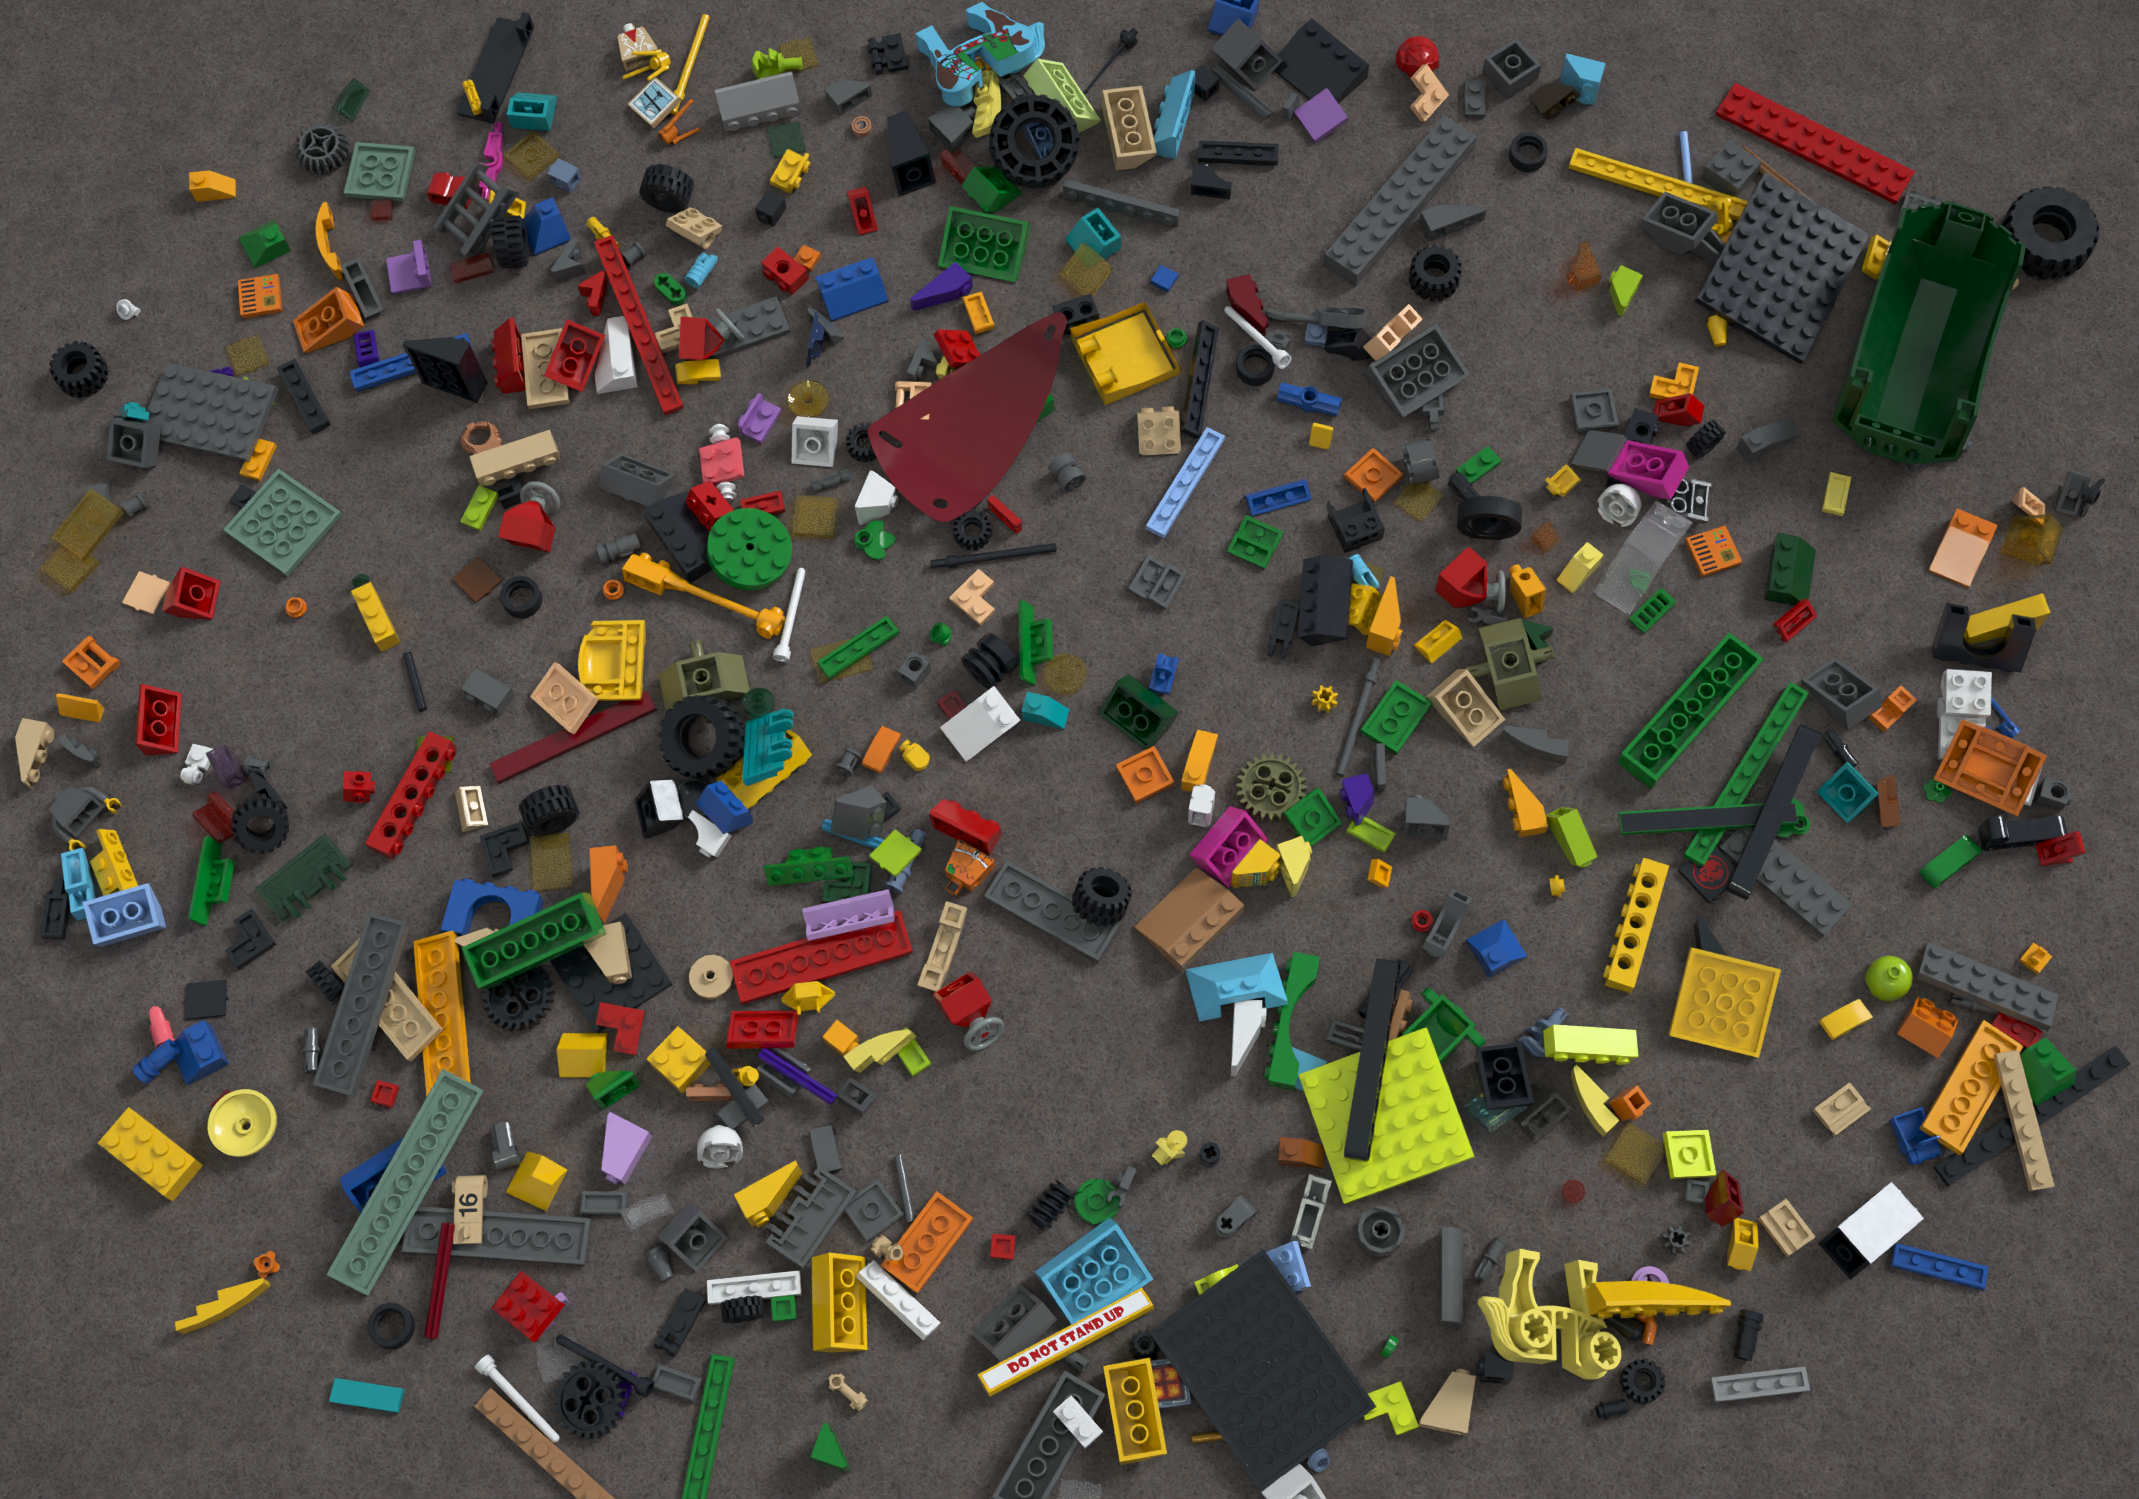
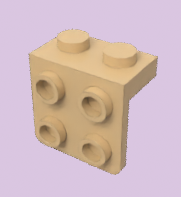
(1159, 431)

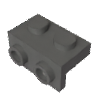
(779, 1080)

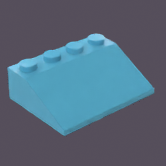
(1093, 1272)

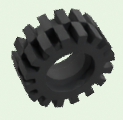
(852, 439)
(1706, 439)
(972, 541)
(325, 980)
(742, 1309)
(1632, 1391)

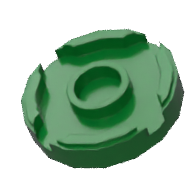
(1091, 1205)

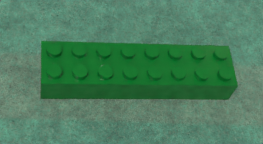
(1690, 710)

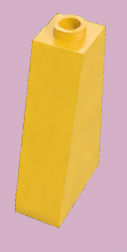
(1994, 622)

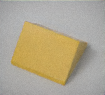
(581, 1054)

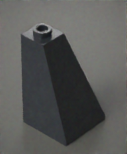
(908, 155)

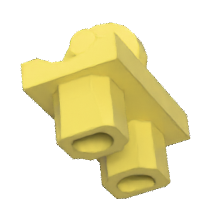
(1170, 1147)

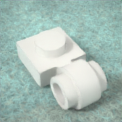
(195, 760)

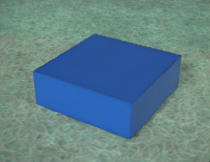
(1164, 278)

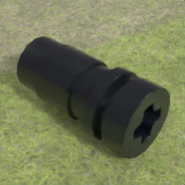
(1746, 1337)

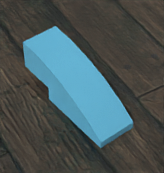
(77, 881)

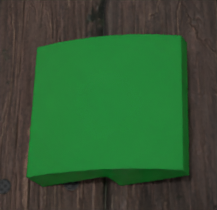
(1255, 541)

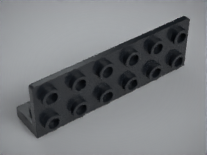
(498, 66)

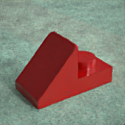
(595, 290)
(2060, 849)

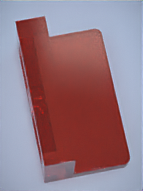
(957, 164)
(215, 817)

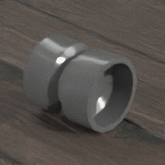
(1065, 471)

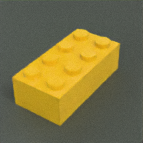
(150, 1154)

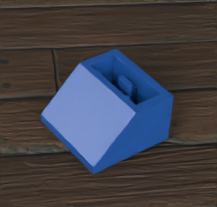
(1228, 11)

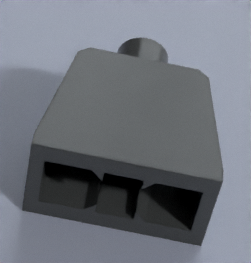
(952, 126)

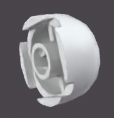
(1619, 501)
(719, 1146)

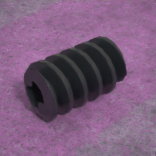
(1050, 1205)

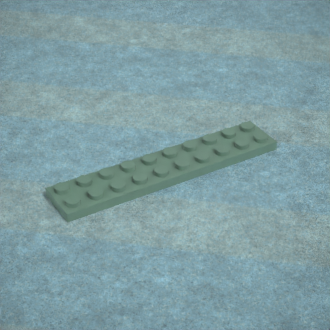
(405, 1182)

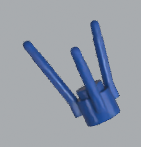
(2007, 727)

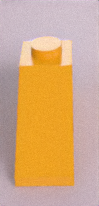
(1199, 760)

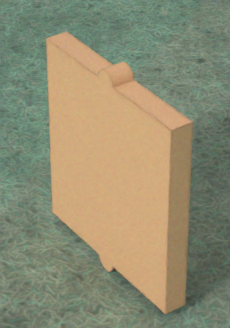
(146, 592)

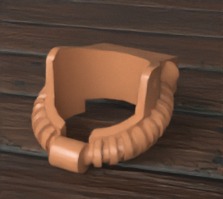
(493, 442)

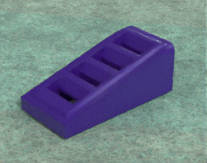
(367, 359)

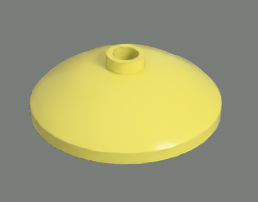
(232, 1113)

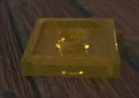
(531, 155)
(1085, 270)
(815, 516)
(68, 569)
(1636, 1154)

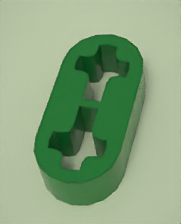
(672, 286)

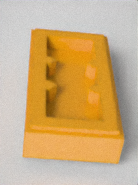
(978, 312)

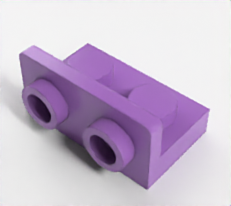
(758, 419)

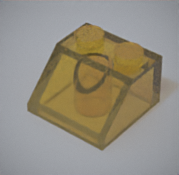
(2033, 539)

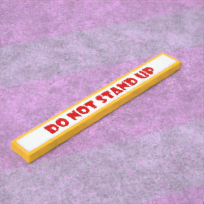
(1065, 1342)

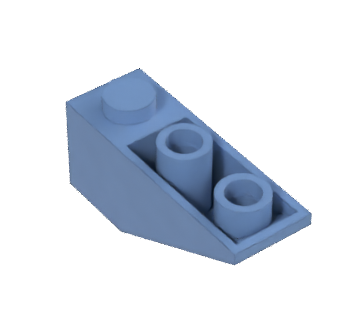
(1039, 138)

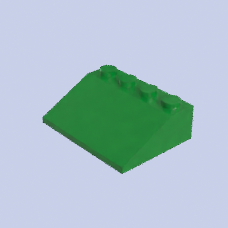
(984, 243)

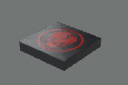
(1711, 878)

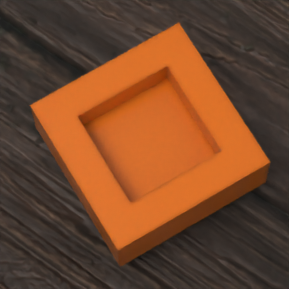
(807, 257)

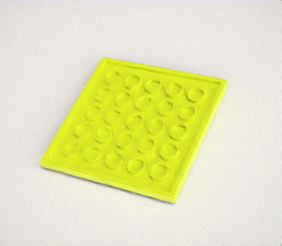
(1414, 1123)

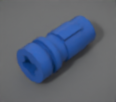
(150, 1066)

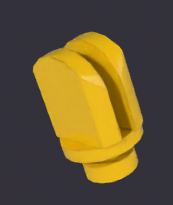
(915, 755)
(746, 1075)

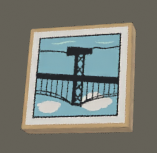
(654, 102)

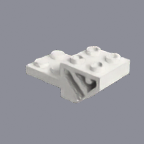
(1964, 697)

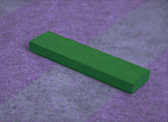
(858, 647)

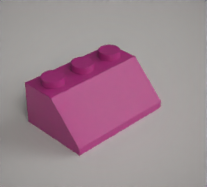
(1227, 844)

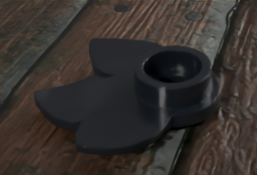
(2090, 496)

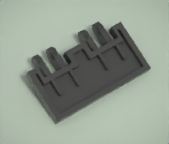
(812, 1217)

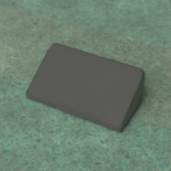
(831, 333)

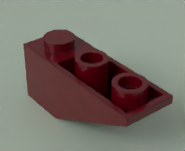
(1244, 301)

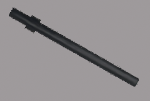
(952, 561)

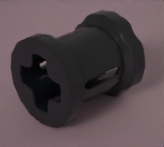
(1206, 1149)

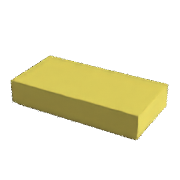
(1836, 494)

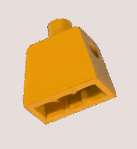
(1527, 590)

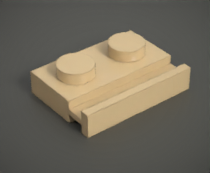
(1841, 1109)
(1786, 1227)

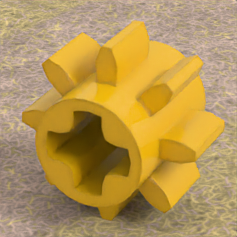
(1321, 703)

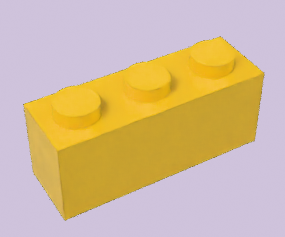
(375, 616)

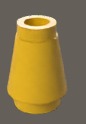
(1718, 330)

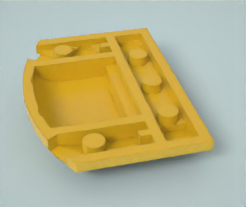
(613, 659)

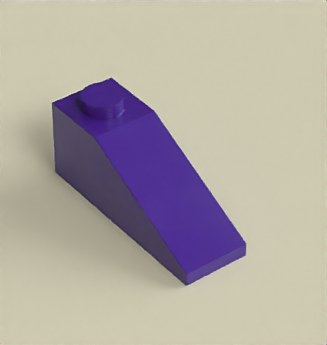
(944, 288)

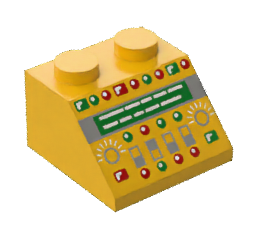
(1257, 867)

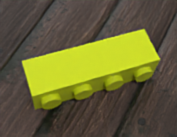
(1590, 1043)

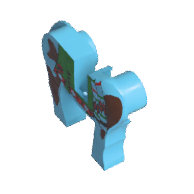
(1004, 47)

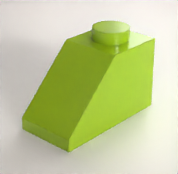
(1623, 287)

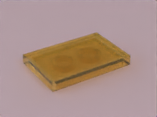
(87, 524)

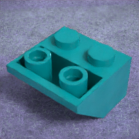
(531, 111)
(1097, 233)

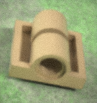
(694, 227)

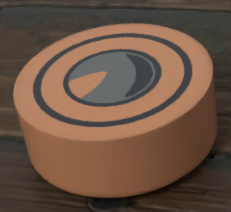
(861, 126)

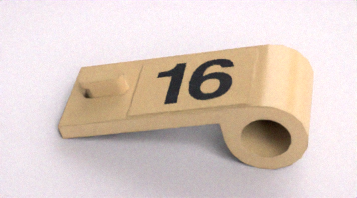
(469, 1208)

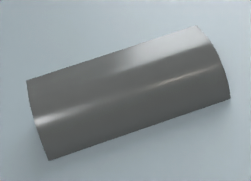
(1450, 1277)

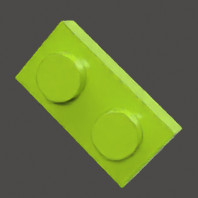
(479, 508)

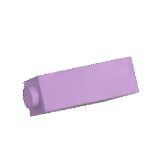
(622, 1148)

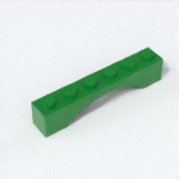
(1284, 1065)

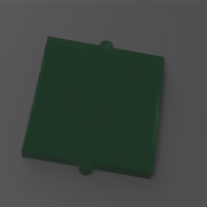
(786, 137)

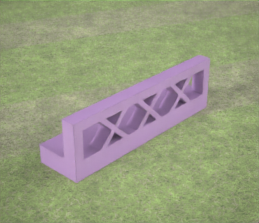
(848, 913)

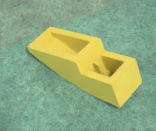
(878, 1049)
(1592, 1102)

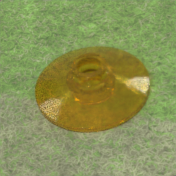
(806, 391)

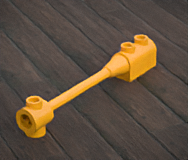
(658, 577)

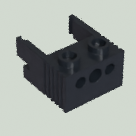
(1356, 524)

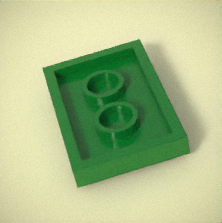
(1396, 717)

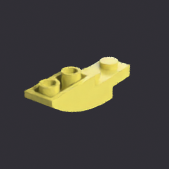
(988, 103)

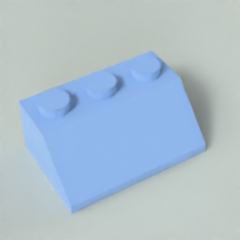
(123, 915)

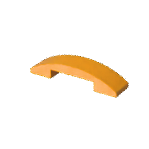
(323, 223)

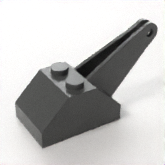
(1683, 227)

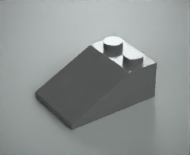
(1843, 692)

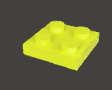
(1689, 1154)

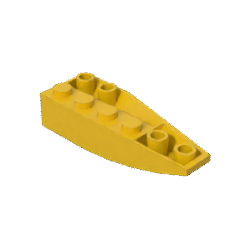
(1649, 1299)

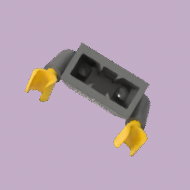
(75, 810)

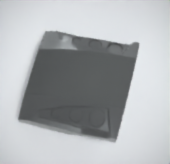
(1690, 500)

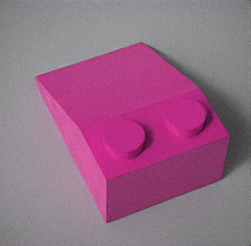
(1650, 468)

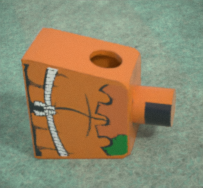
(967, 868)

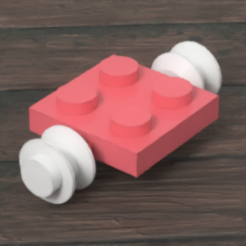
(722, 461)

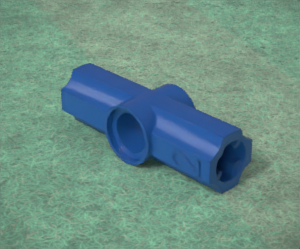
(1321, 402)

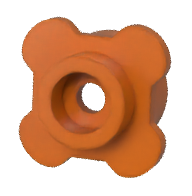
(259, 1263)

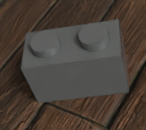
(487, 692)

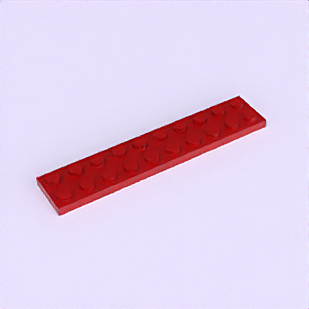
(1815, 143)

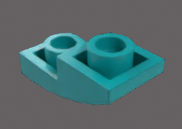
(134, 411)

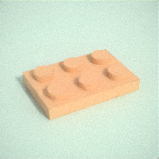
(564, 698)

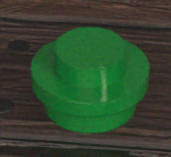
(1176, 338)

